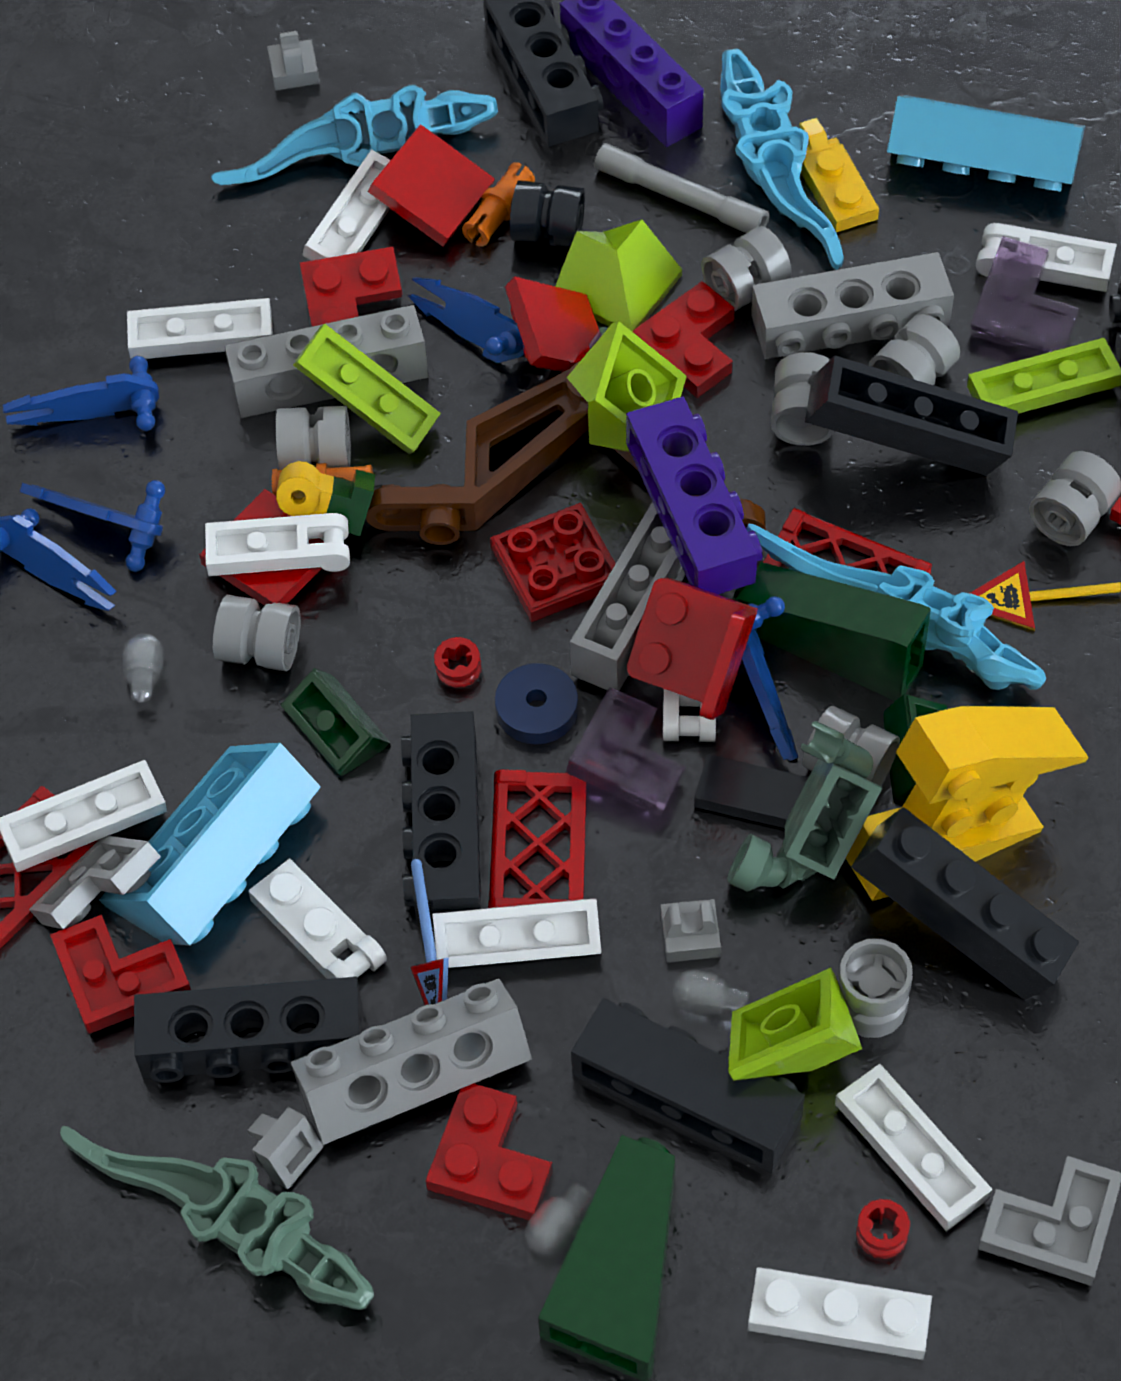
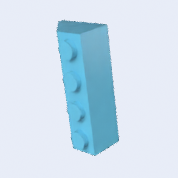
(985, 140)
(217, 841)

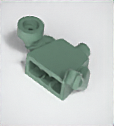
(821, 821)

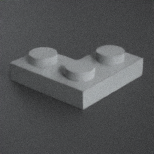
(108, 866)
(1059, 1237)

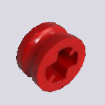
(453, 649)
(884, 1247)

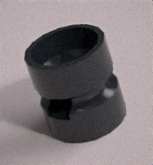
(546, 213)

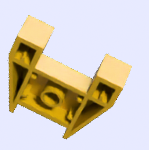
(974, 773)

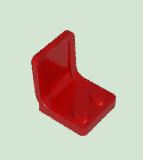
(691, 643)

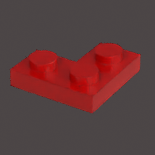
(341, 282)
(682, 336)
(106, 984)
(474, 1163)

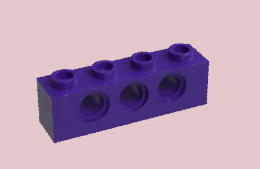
(634, 68)
(675, 465)

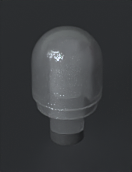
(142, 665)
(706, 994)
(556, 1222)

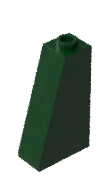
(843, 628)
(614, 1271)

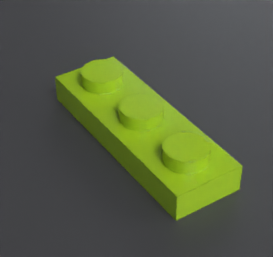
(1048, 377)
(366, 389)

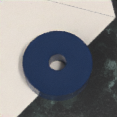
(539, 723)

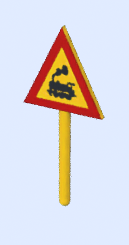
(1012, 598)

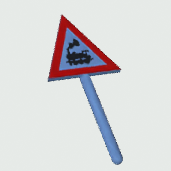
(432, 975)

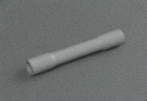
(636, 171)

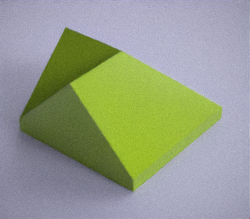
(621, 272)
(621, 377)
(792, 1030)

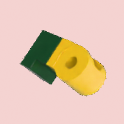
(309, 492)

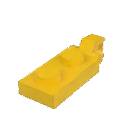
(835, 180)

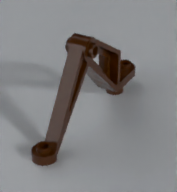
(446, 510)

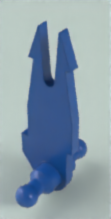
(473, 320)
(92, 400)
(144, 523)
(51, 561)
(763, 682)

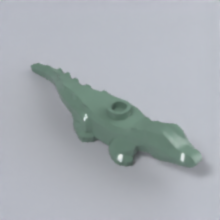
(232, 1207)

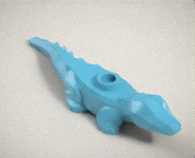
(361, 125)
(771, 146)
(954, 620)

